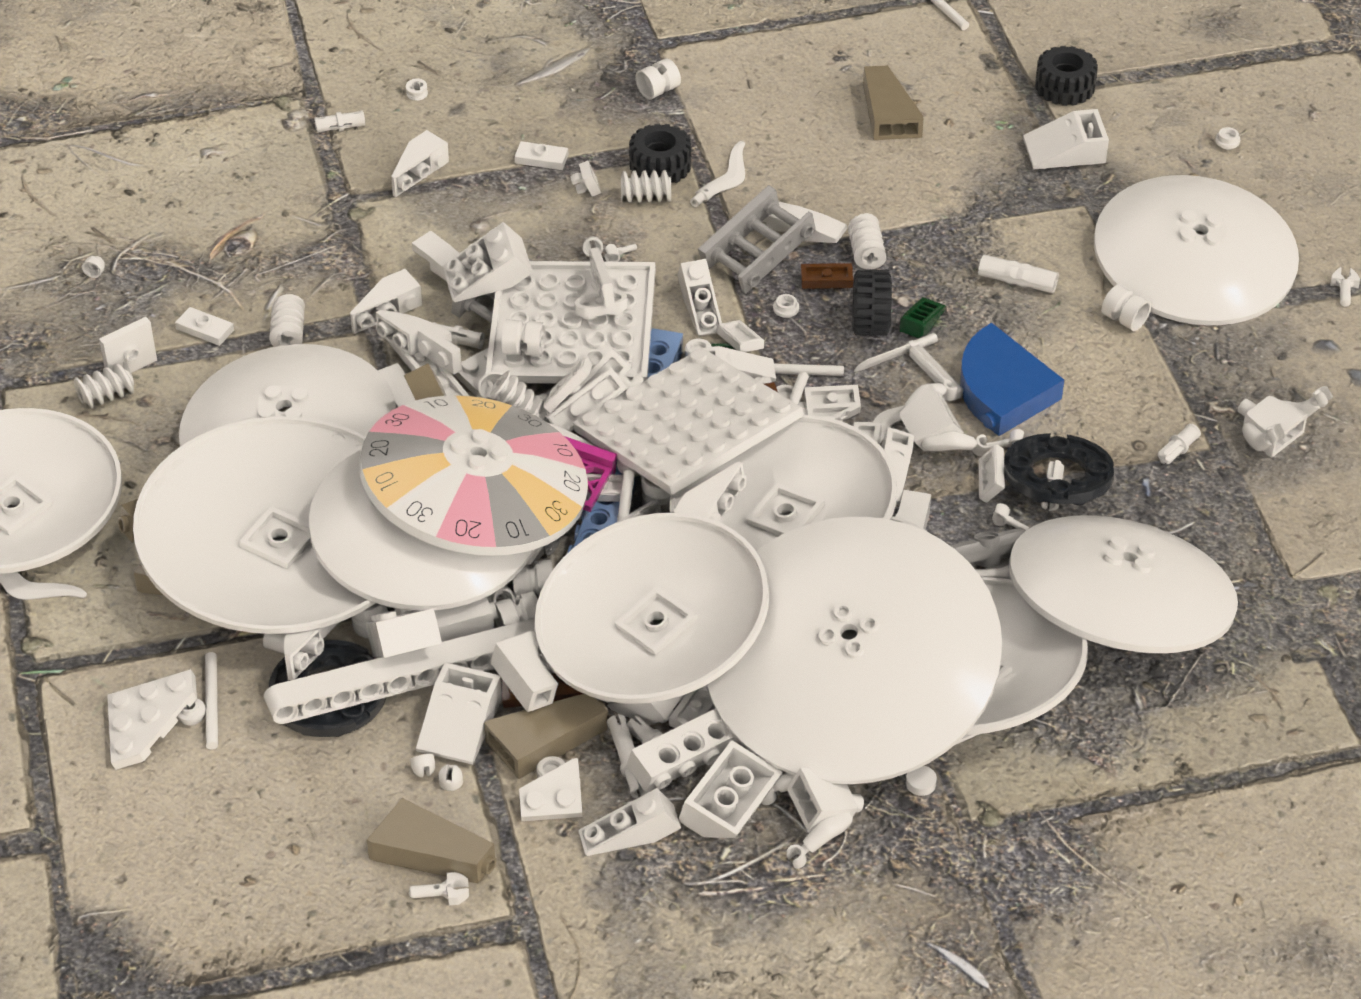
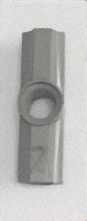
(989, 547)

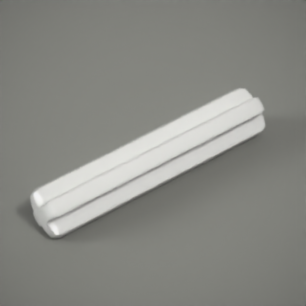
(933, 368)

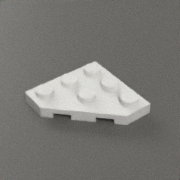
(145, 714)

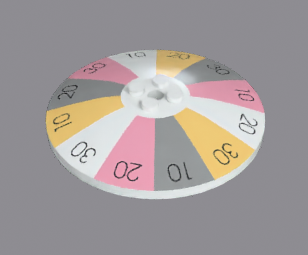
(473, 475)

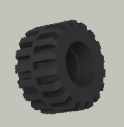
(1066, 75)
(660, 149)
(872, 302)

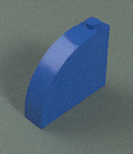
(1005, 381)

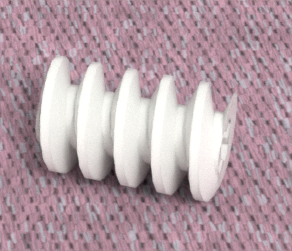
(645, 186)
(866, 241)
(287, 320)
(104, 384)
(516, 395)

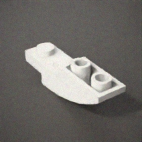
(421, 336)
(303, 649)

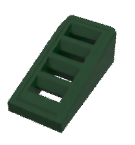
(921, 317)

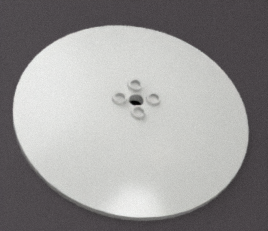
(213, 517)
(892, 692)

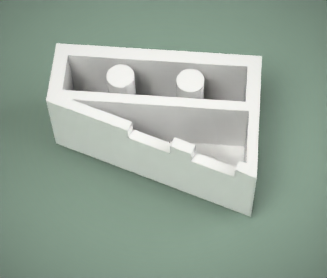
(397, 634)

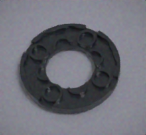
(1090, 456)
(338, 722)

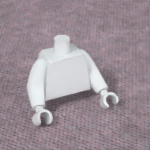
(933, 422)
(1277, 422)
(823, 807)

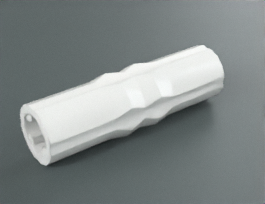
(1018, 273)

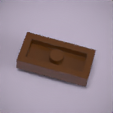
(826, 275)

